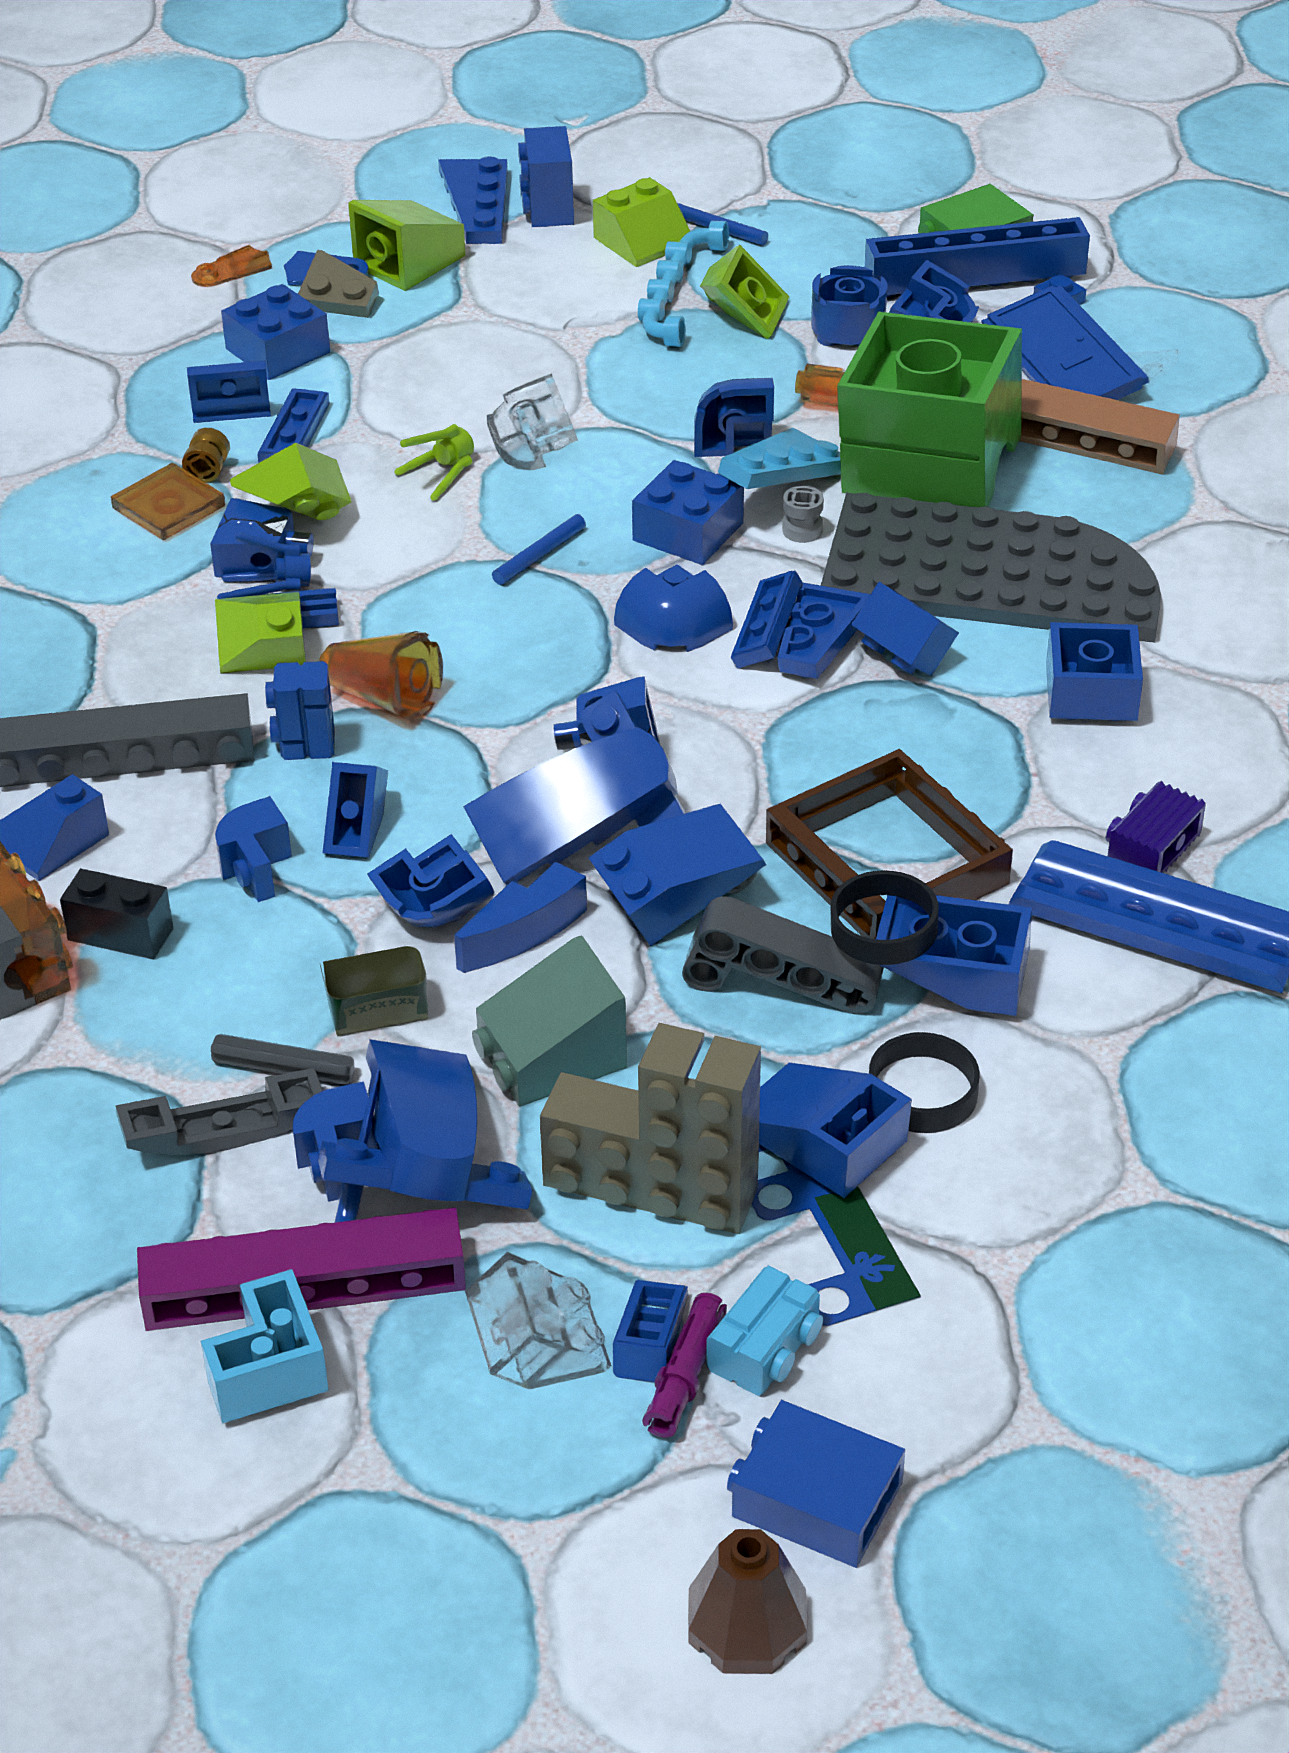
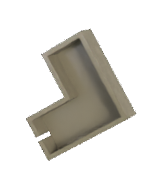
(671, 1144)

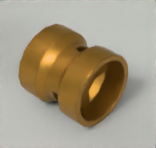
(206, 454)

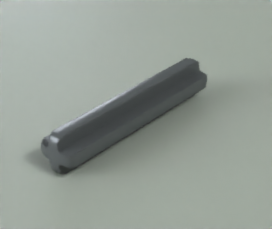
(281, 1058)

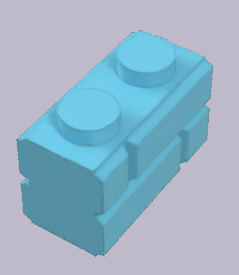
(764, 1331)

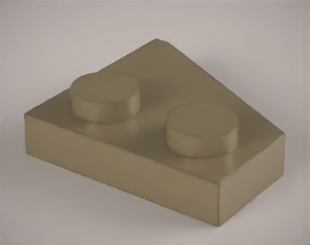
(338, 287)

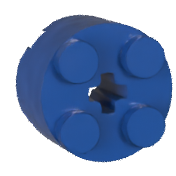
(846, 304)

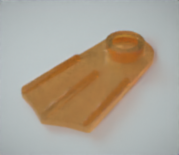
(231, 266)

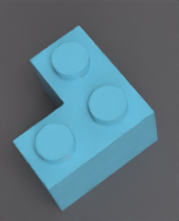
(271, 1358)

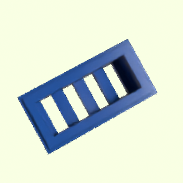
(648, 1333)

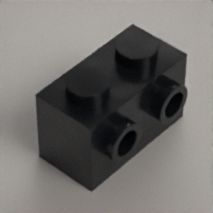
(117, 913)

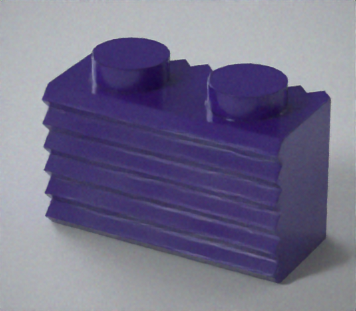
(1156, 828)

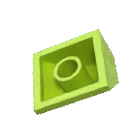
(745, 291)
(259, 631)

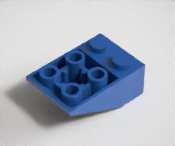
(832, 1122)

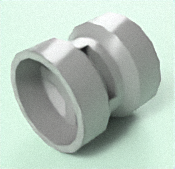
(802, 517)

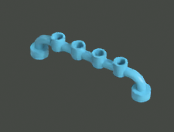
(669, 273)

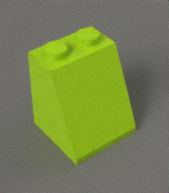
(403, 240)

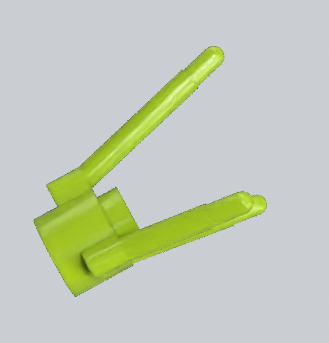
(451, 447)

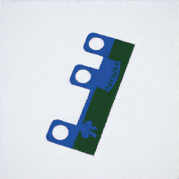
(871, 1266)

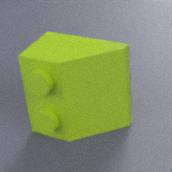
(638, 221)
(298, 481)

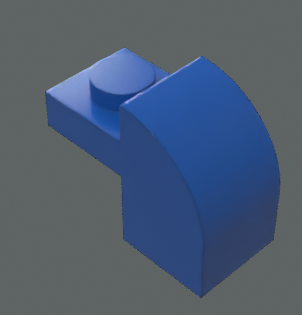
(250, 842)
(329, 1117)

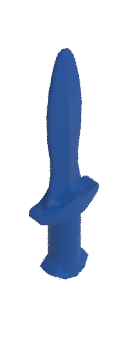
(351, 1193)

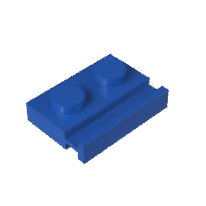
(228, 391)

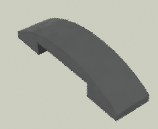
(217, 1124)

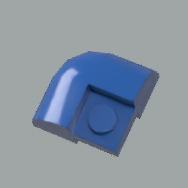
(936, 295)
(733, 416)
(673, 609)
(434, 885)

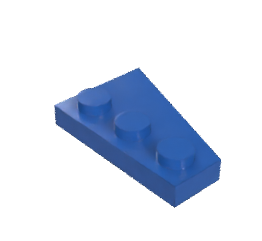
(818, 629)

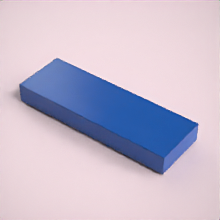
(295, 421)
(766, 619)

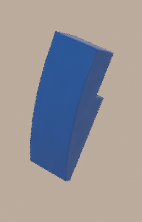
(521, 918)

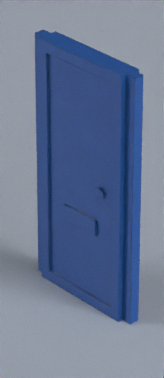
(1068, 347)

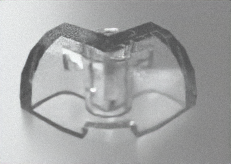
(531, 424)

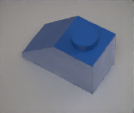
(354, 809)

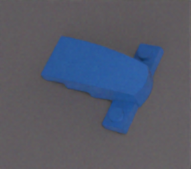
(577, 795)
(424, 1133)

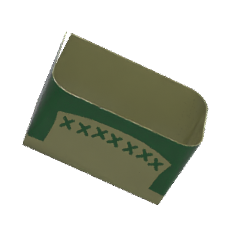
(376, 989)

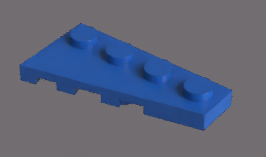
(477, 196)

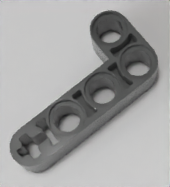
(778, 952)

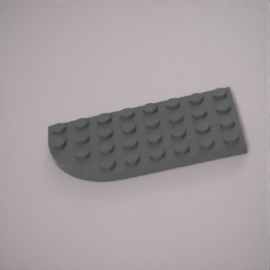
(992, 564)

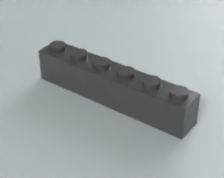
(125, 739)

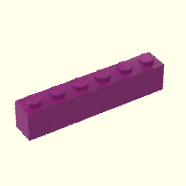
(331, 1262)

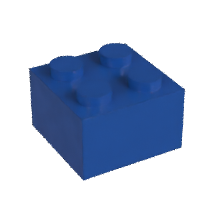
(546, 176)
(276, 329)
(687, 512)
(1094, 671)

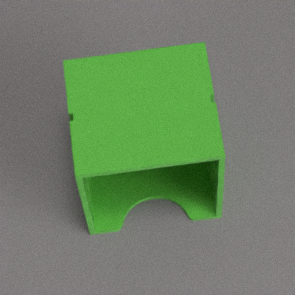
(930, 409)

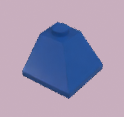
(55, 826)

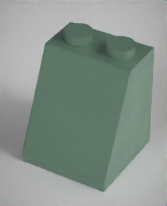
(554, 1021)

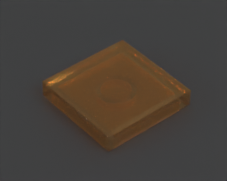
(168, 501)

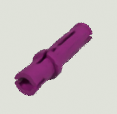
(679, 1379)

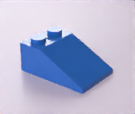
(676, 867)
(976, 954)

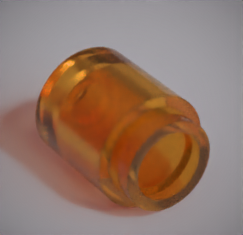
(819, 384)

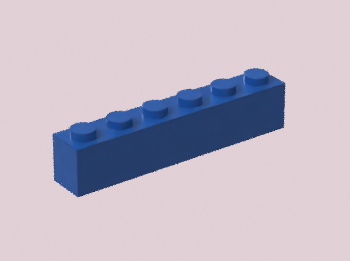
(984, 253)

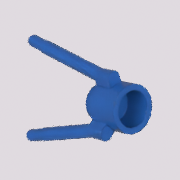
(289, 571)

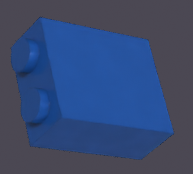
(816, 1482)

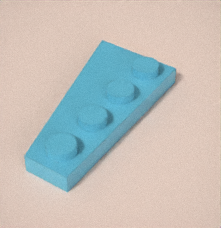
(781, 460)

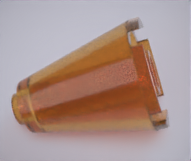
(388, 671)

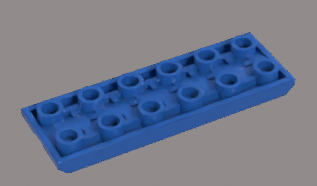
(1158, 914)

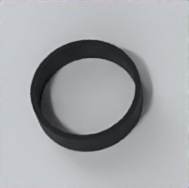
(884, 951)
(938, 1047)

